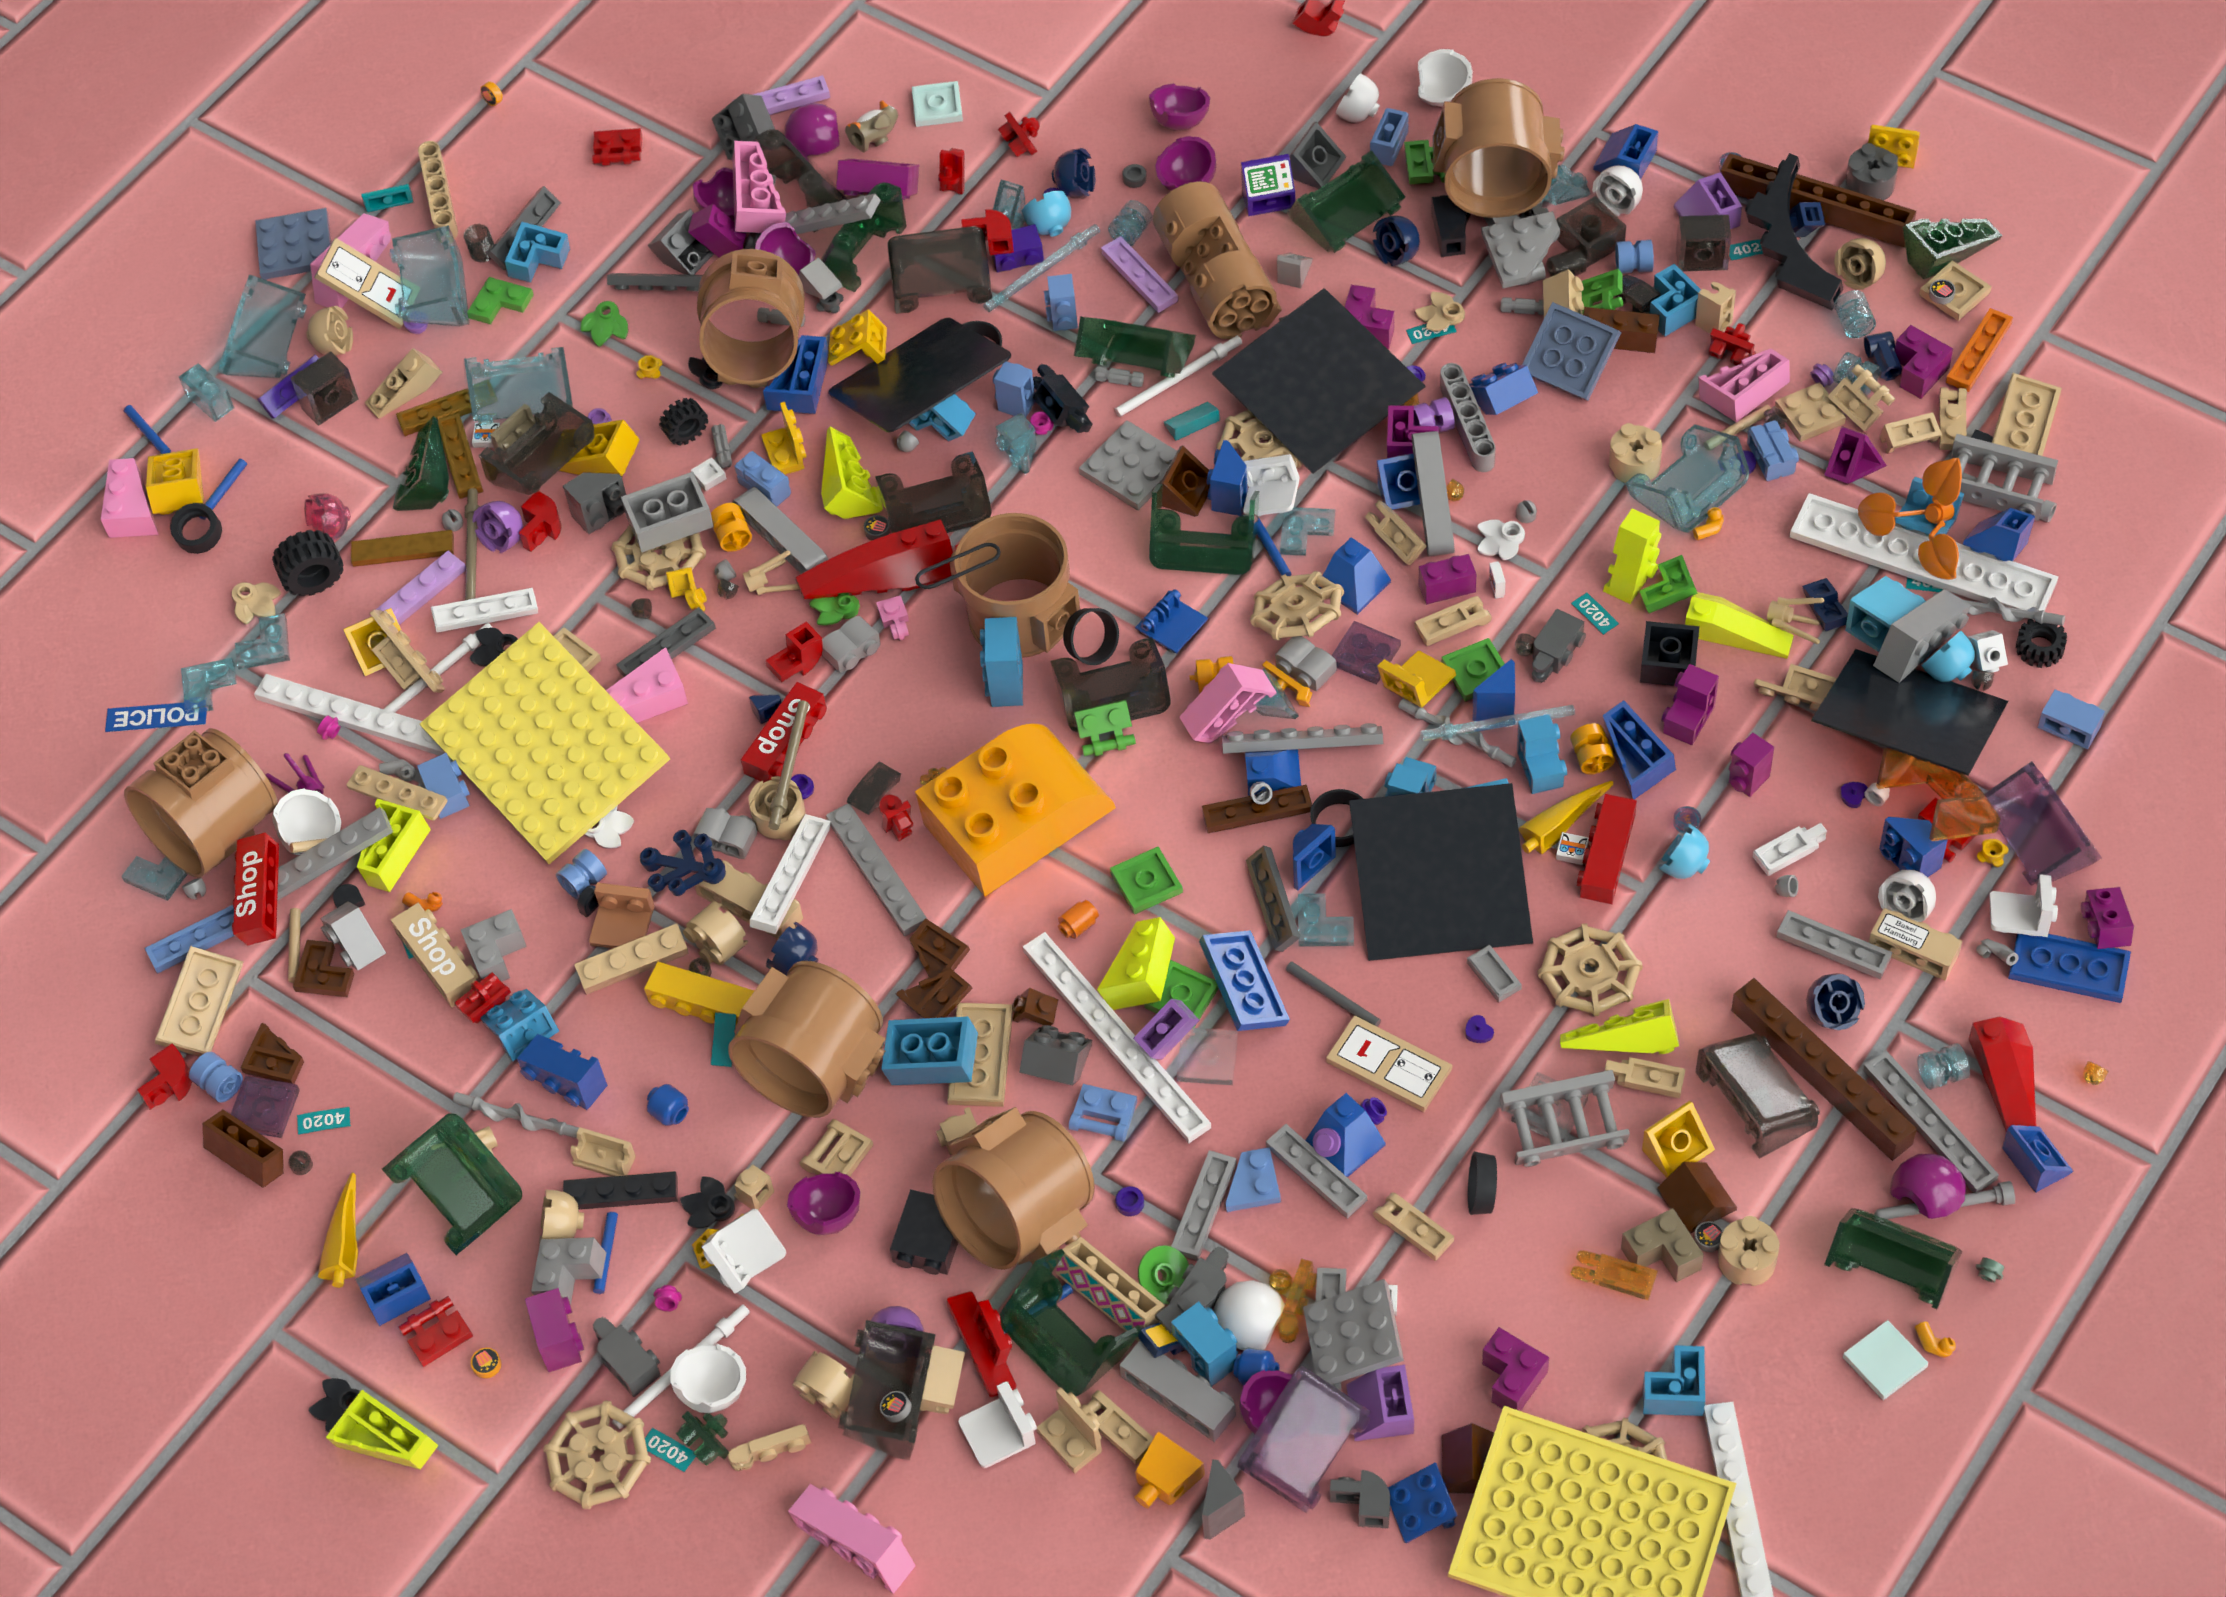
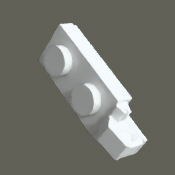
(1789, 848)

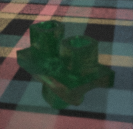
(694, 1428)

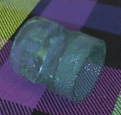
(1131, 222)
(1855, 314)
(1846, 365)
(1940, 1067)

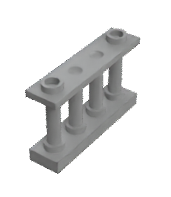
(2005, 460)
(1571, 1091)

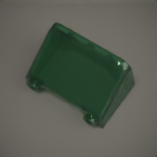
(1347, 203)
(854, 235)

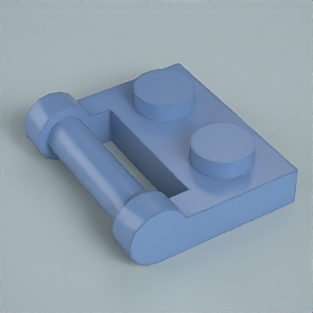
(1103, 1105)

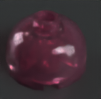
(327, 514)

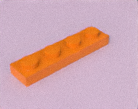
(1979, 349)

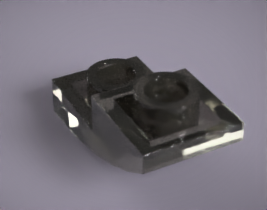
(1637, 293)
(873, 787)

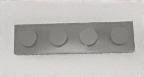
(1834, 944)
(1316, 1171)
(1203, 1204)

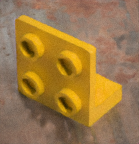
(1897, 141)
(861, 332)
(784, 446)
(1417, 678)

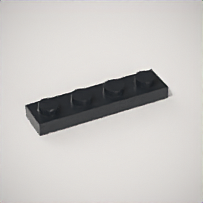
(623, 1190)

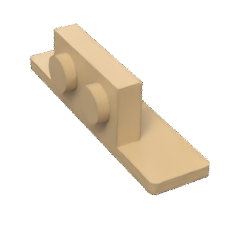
(400, 658)
(1800, 686)
(396, 791)

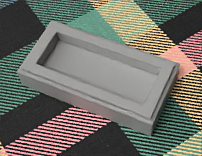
(1494, 973)

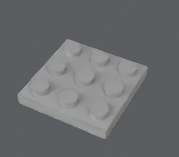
(1129, 464)
(1353, 1333)

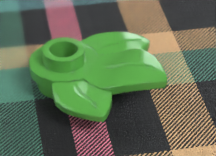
(603, 325)
(835, 608)

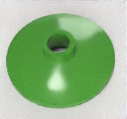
(1171, 1265)

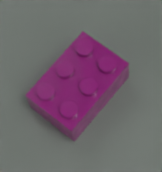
(862, 176)

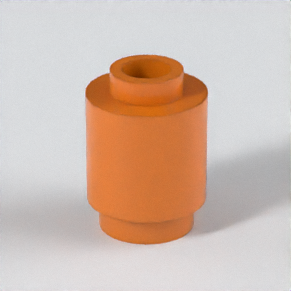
(1077, 919)

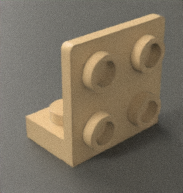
(1071, 1432)

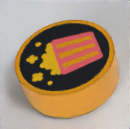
(491, 93)
(486, 1363)

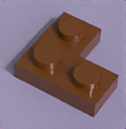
(317, 975)

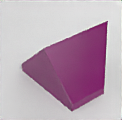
(1853, 457)

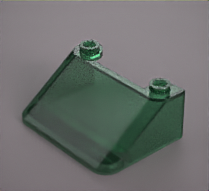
(458, 1179)

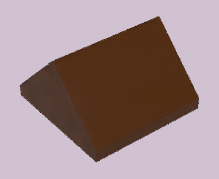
(1185, 484)
(1696, 1195)
(1464, 1457)

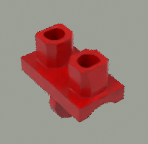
(1027, 128)
(952, 170)
(1732, 340)
(896, 816)
(482, 997)

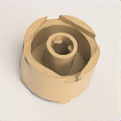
(1635, 451)
(760, 802)
(715, 934)
(1748, 1251)
(825, 1382)

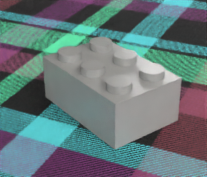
(667, 511)

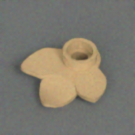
(1441, 312)
(256, 603)

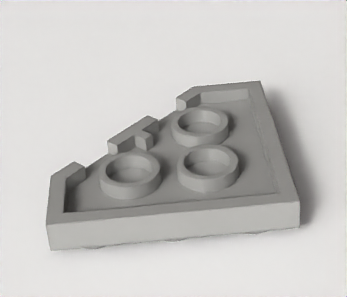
(1520, 246)

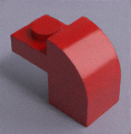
(1319, 18)
(996, 230)
(542, 521)
(800, 655)
(171, 1078)

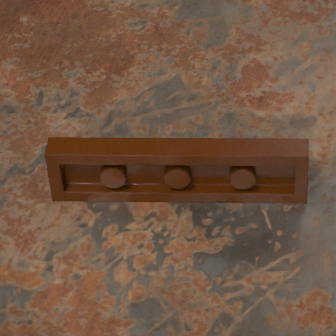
(1246, 812)

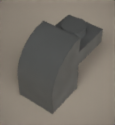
(1369, 1493)

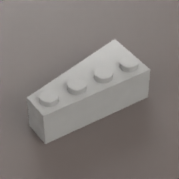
(1920, 634)

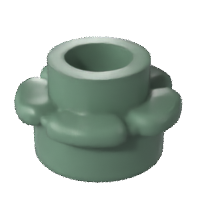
(1990, 1270)

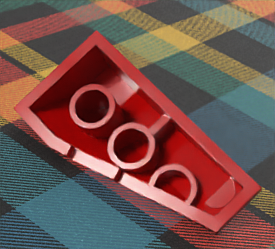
(2007, 1067)

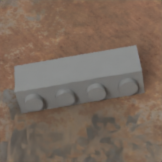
(1179, 1391)

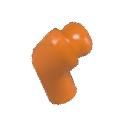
(432, 902)

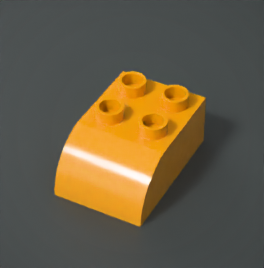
(1010, 804)

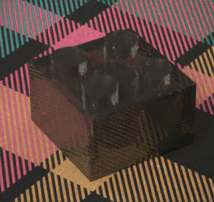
(1591, 229)
(1703, 243)
(324, 388)

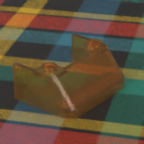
(1963, 805)

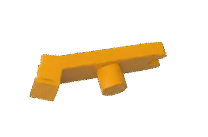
(1303, 693)

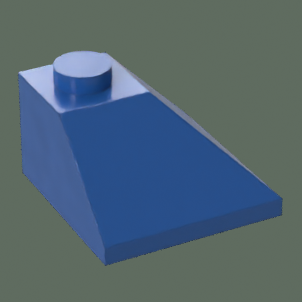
(1357, 573)
(1276, 768)
(1312, 852)
(1357, 1134)

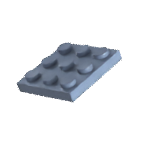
(291, 242)
(1570, 351)

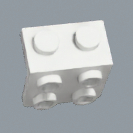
(1276, 481)
(2023, 912)
(743, 1249)
(999, 1427)

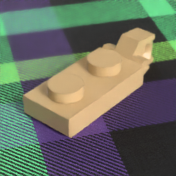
(1648, 1076)

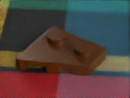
(937, 948)
(936, 995)
(272, 1058)

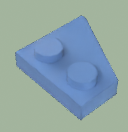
(1253, 1181)

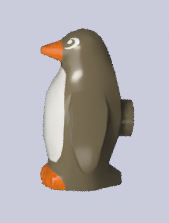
(872, 127)

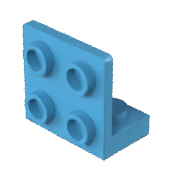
(1919, 500)
(519, 1022)

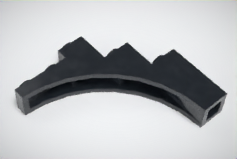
(1449, 226)
(1799, 272)

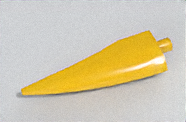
(1547, 827)
(340, 1245)

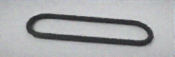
(960, 573)

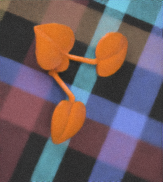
(1943, 483)

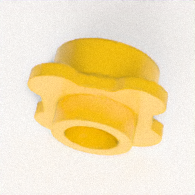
(649, 367)
(695, 597)
(1996, 847)

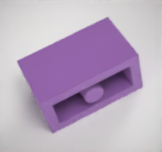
(1166, 1029)

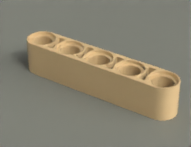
(437, 186)

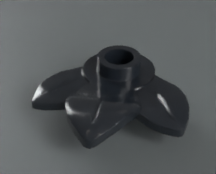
(706, 374)
(492, 645)
(703, 1205)
(335, 1403)

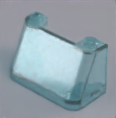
(431, 278)
(262, 330)
(504, 386)
(1701, 479)

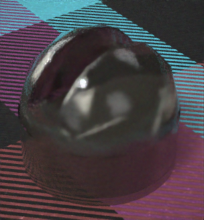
(728, 587)
(641, 608)
(1524, 644)
(1982, 677)
(700, 962)
(297, 1166)

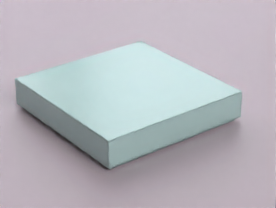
(937, 104)
(1885, 1360)

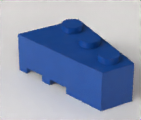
(803, 380)
(1637, 749)
(562, 1071)

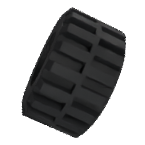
(307, 562)

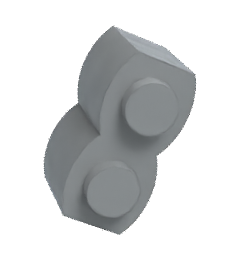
(850, 644)
(1305, 662)
(728, 833)

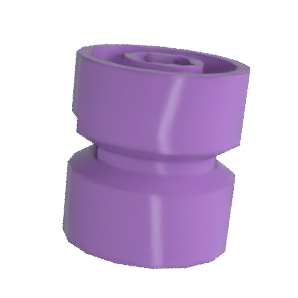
(1440, 409)

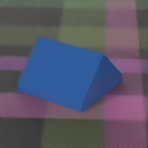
(1398, 481)
(1496, 694)
(2035, 1156)

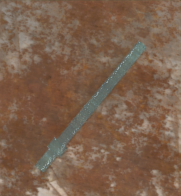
(1076, 242)
(1449, 731)

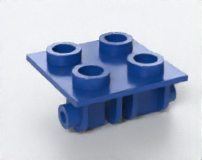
(1171, 622)
(1421, 1503)

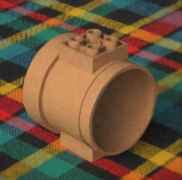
(1496, 148)
(752, 276)
(1028, 551)
(201, 800)
(808, 1038)
(1014, 1188)

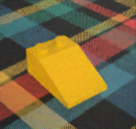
(608, 452)
(174, 480)

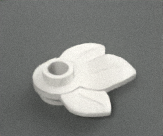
(1499, 538)
(610, 828)

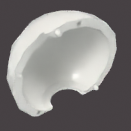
(1443, 76)
(305, 817)
(1250, 1313)
(708, 1378)

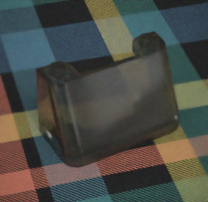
(790, 162)
(939, 265)
(541, 450)
(955, 500)
(1138, 682)
(1758, 1090)
(887, 1362)

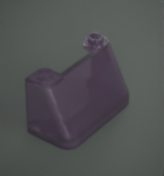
(2040, 826)
(1302, 1438)

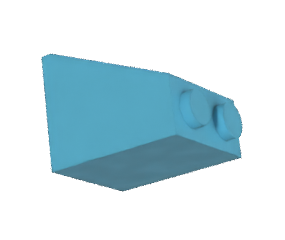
(1877, 608)

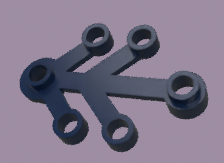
(710, 871)

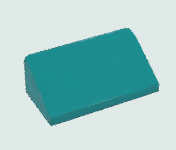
(387, 198)
(1192, 420)

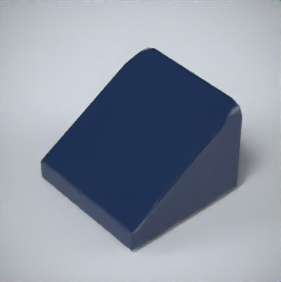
(764, 706)

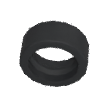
(204, 543)

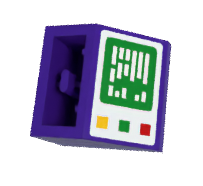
(1267, 184)

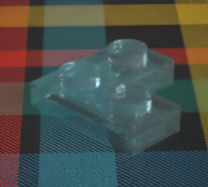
(1304, 522)
(271, 646)
(199, 681)
(155, 879)
(1318, 929)

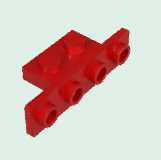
(983, 1338)

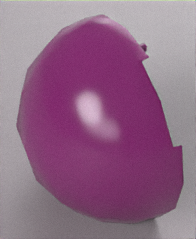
(1179, 106)
(813, 128)
(1186, 162)
(717, 192)
(786, 244)
(1931, 1183)
(824, 1202)
(1260, 1395)

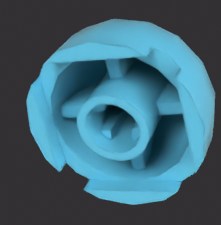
(1048, 214)
(1951, 659)
(1686, 854)

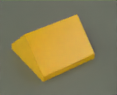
(363, 638)
(1677, 1139)

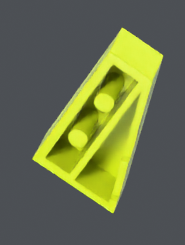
(1636, 556)
(387, 858)
(1140, 966)
(380, 1433)

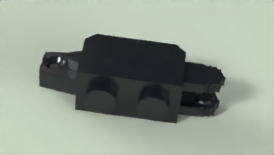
(1060, 400)

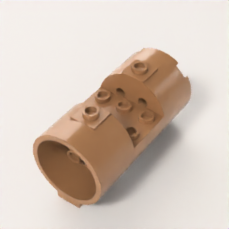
(1215, 260)

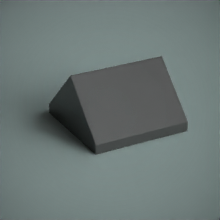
(1315, 158)
(1222, 1502)

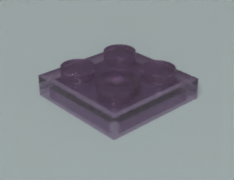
(1364, 650)
(265, 1105)

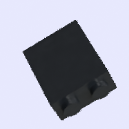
(923, 1237)

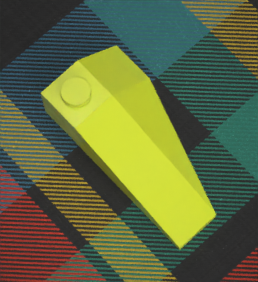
(844, 481)
(1736, 627)
(1646, 1031)

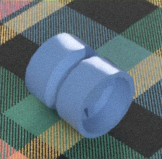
(1634, 256)
(584, 871)
(214, 1076)

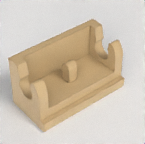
(1715, 309)
(1910, 431)
(602, 1153)
(942, 1380)

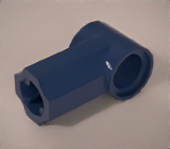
(1882, 351)

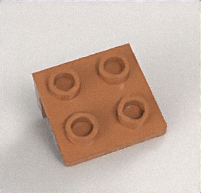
(621, 915)

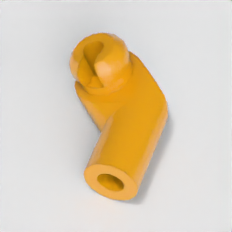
(1712, 526)
(1932, 1344)

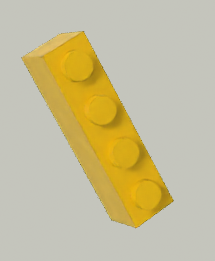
(694, 993)

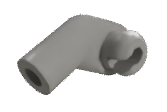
(400, 768)
(2000, 950)

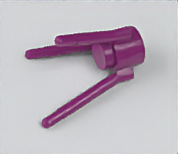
(309, 783)

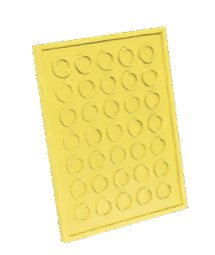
(544, 742)
(1587, 1518)

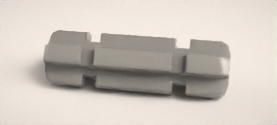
(1523, 306)
(774, 316)
(1119, 376)
(721, 446)

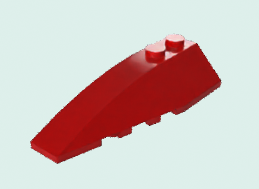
(882, 564)

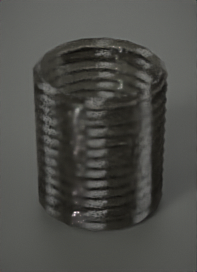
(478, 242)
(1571, 259)

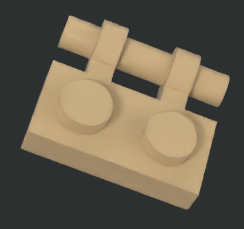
(1855, 403)

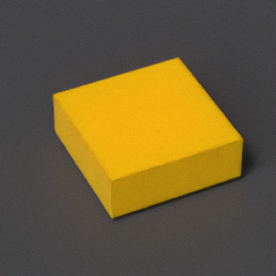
(679, 581)

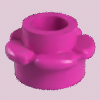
(1041, 423)
(328, 727)
(667, 1298)

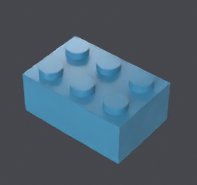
(1002, 661)
(929, 1051)

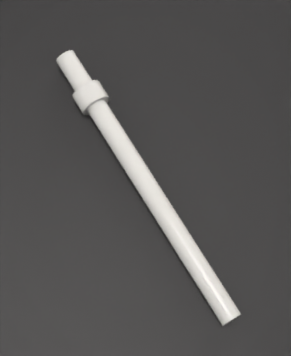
(1217, 353)
(469, 643)
(722, 1329)

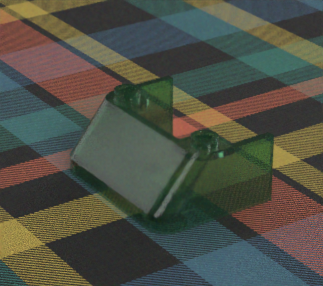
(1133, 345)
(1201, 551)
(1895, 1253)
(1052, 1337)

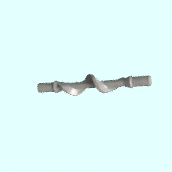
(2013, 614)
(1475, 739)
(515, 1112)

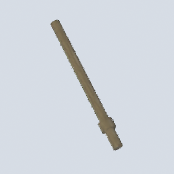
(471, 544)
(779, 803)

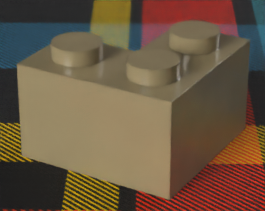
(1664, 1240)

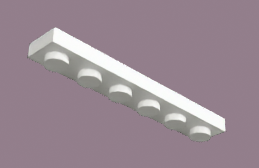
(790, 874)

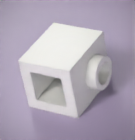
(1989, 651)

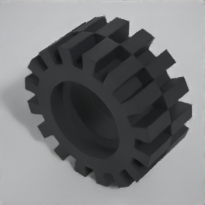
(683, 421)
(2041, 654)

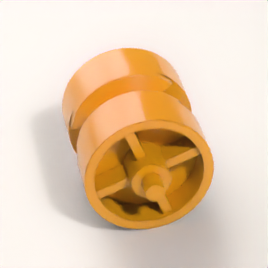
(730, 527)
(1207, 670)
(1592, 748)

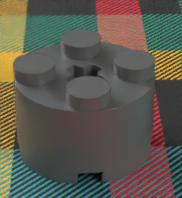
(1872, 171)

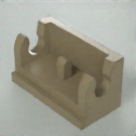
(513, 428)

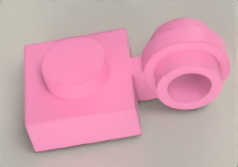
(894, 616)

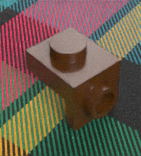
(1035, 1007)

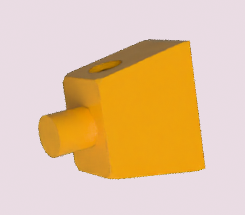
(1166, 1472)

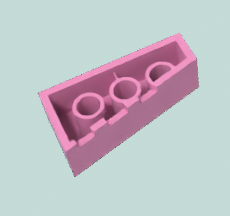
(755, 198)

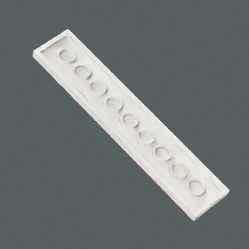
(1977, 574)

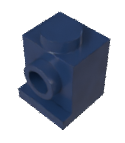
(1806, 218)

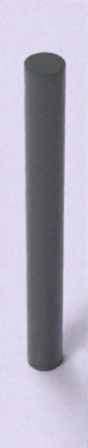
(1332, 994)

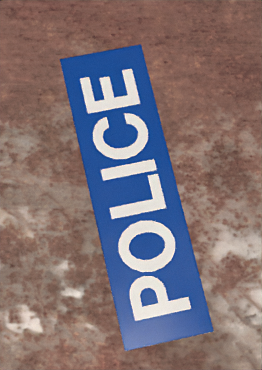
(151, 717)

